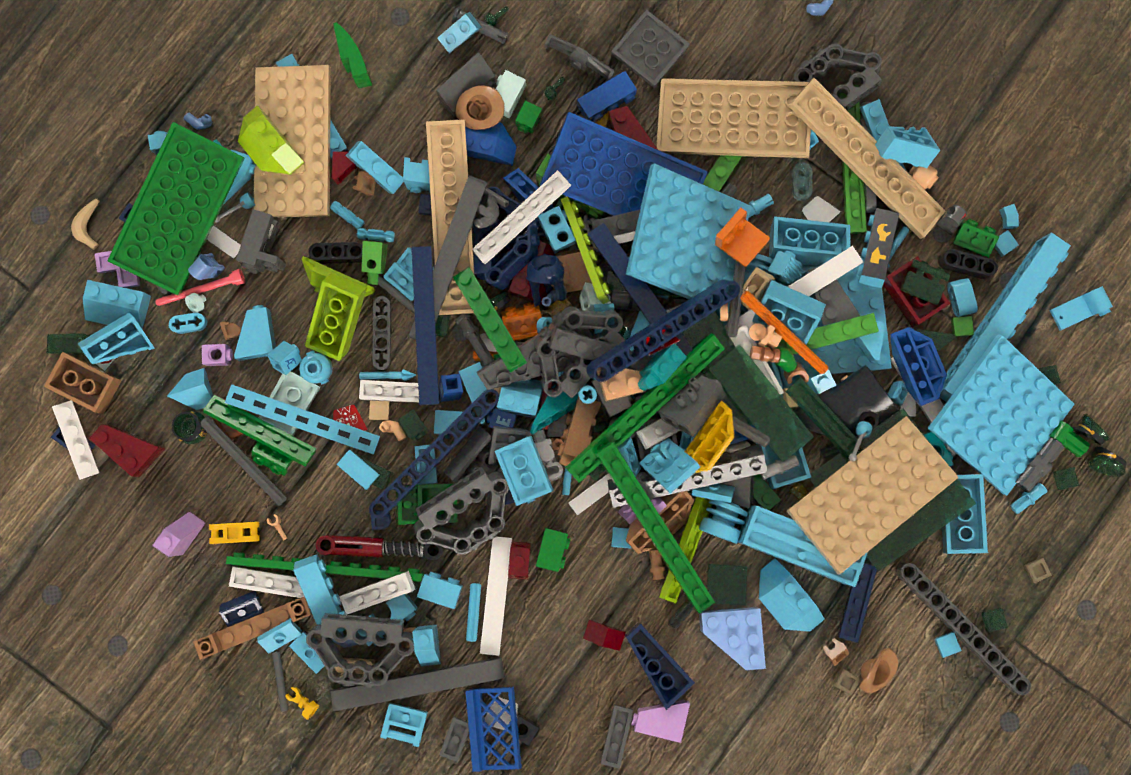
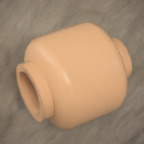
(924, 176)

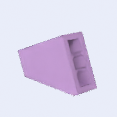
(179, 535)
(662, 723)

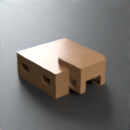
(574, 270)

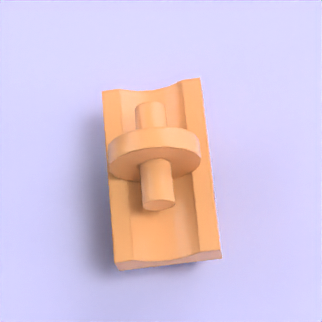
(764, 335)

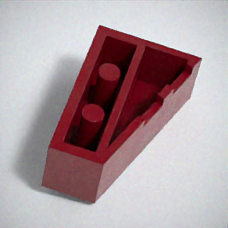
(625, 123)
(127, 450)

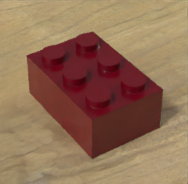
(913, 308)

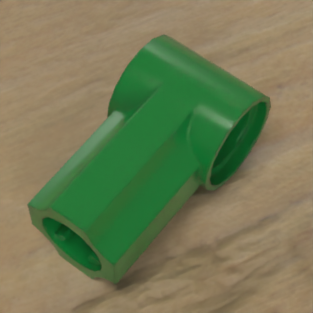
(1069, 439)

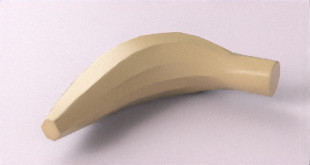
(79, 224)

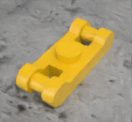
(234, 532)

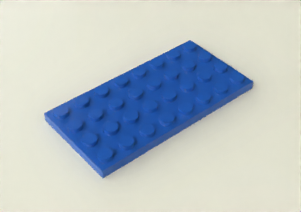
(607, 166)

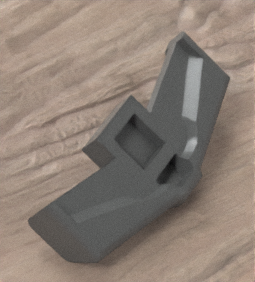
(579, 57)

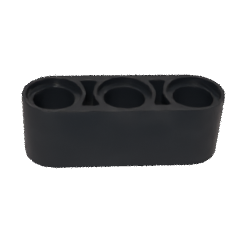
(329, 249)
(977, 263)

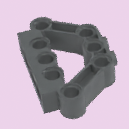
(849, 60)
(585, 319)
(461, 490)
(332, 657)

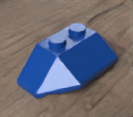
(491, 144)
(918, 365)

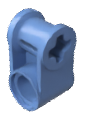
(205, 267)

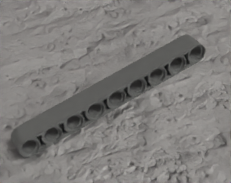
(455, 241)
(968, 636)
(418, 684)

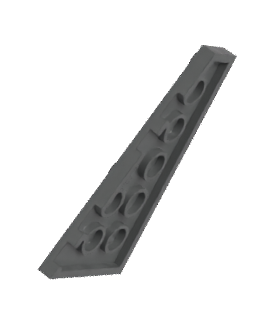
(498, 375)

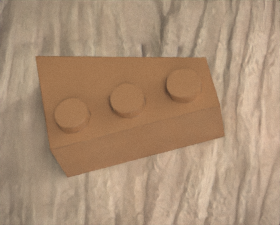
(579, 430)

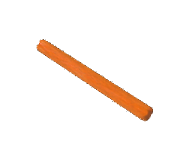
(787, 335)

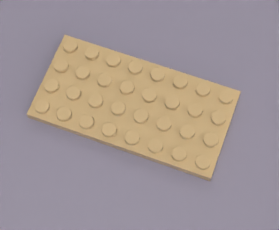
(300, 108)
(731, 118)
(872, 495)

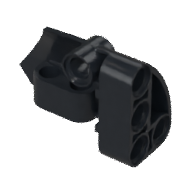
(855, 401)

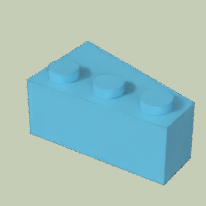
(908, 146)
(416, 176)

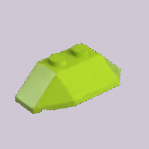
(267, 144)
(317, 273)

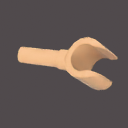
(277, 525)

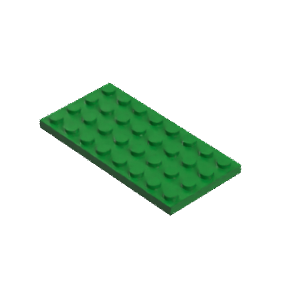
(176, 208)

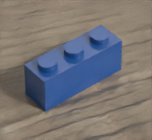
(607, 97)

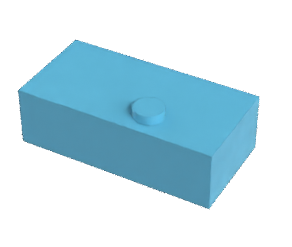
(809, 240)
(968, 531)

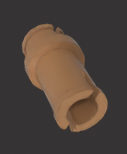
(656, 565)

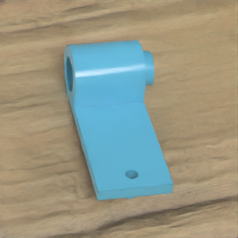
(1081, 308)

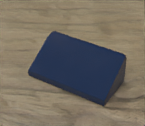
(241, 608)

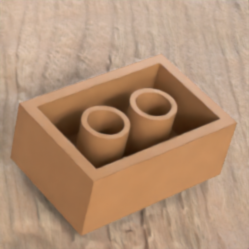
(82, 383)

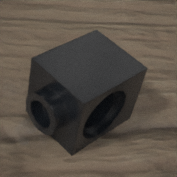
(533, 727)

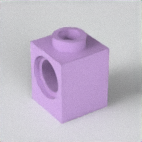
(209, 351)

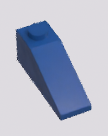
(522, 186)

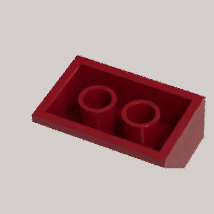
(520, 285)

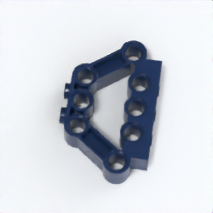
(514, 260)

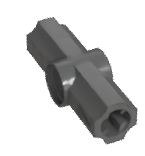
(1040, 465)

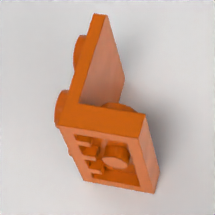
(741, 239)
(521, 321)

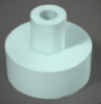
(195, 302)

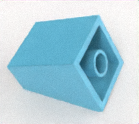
(521, 398)

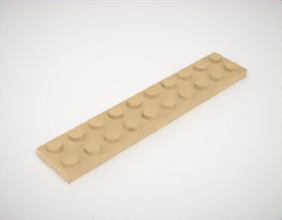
(858, 151)
(447, 180)

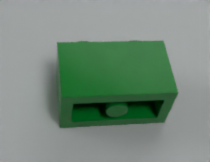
(552, 550)

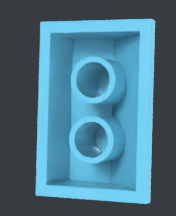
(108, 303)
(793, 309)

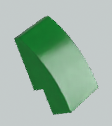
(352, 57)
(406, 509)

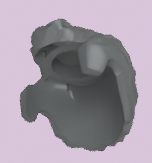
(487, 212)

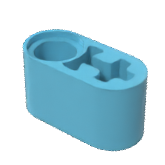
(962, 297)

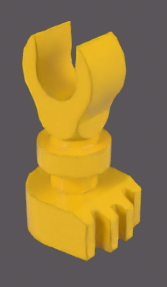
(309, 708)

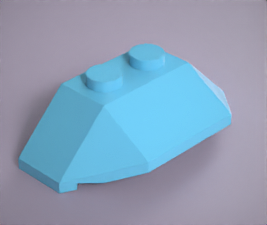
(787, 599)

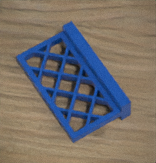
(477, 729)

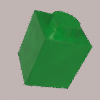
(528, 117)

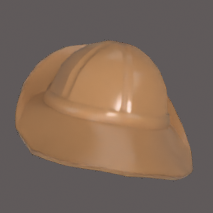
(480, 107)
(878, 671)

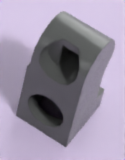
(951, 218)

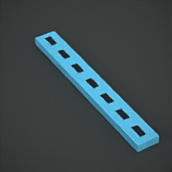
(302, 419)

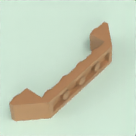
(251, 628)

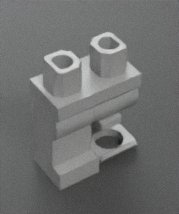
(544, 446)

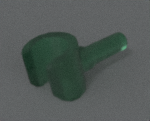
(492, 19)
(550, 91)

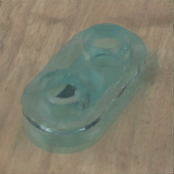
(802, 182)

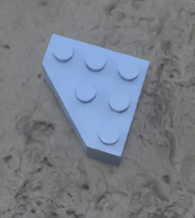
(737, 634)

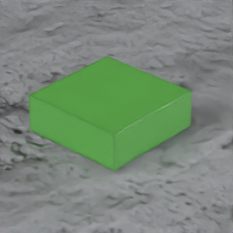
(962, 326)

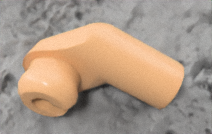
(393, 427)

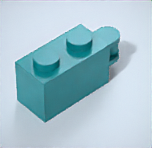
(661, 367)

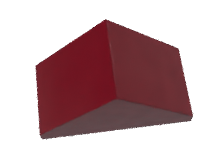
(341, 167)
(604, 635)

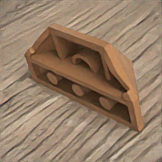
(673, 515)

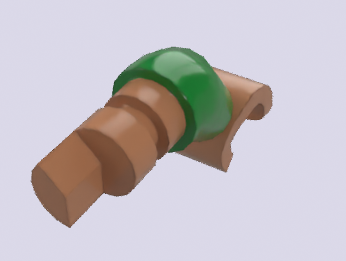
(782, 357)

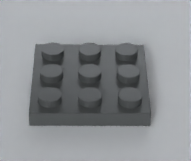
(650, 48)

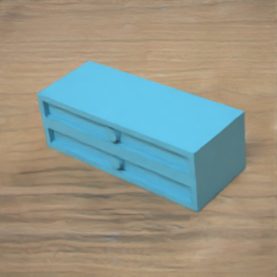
(786, 541)

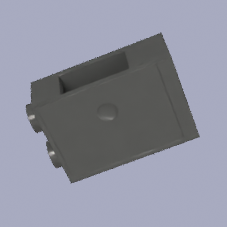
(693, 404)

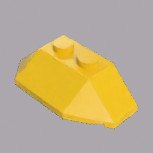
(712, 438)

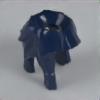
(549, 271)

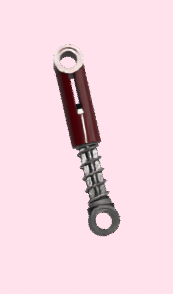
(374, 547)

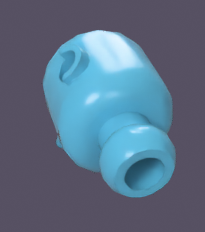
(315, 368)

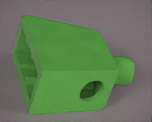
(374, 252)

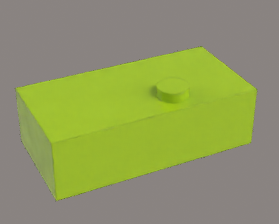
(335, 316)

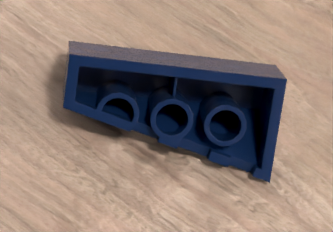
(663, 672)

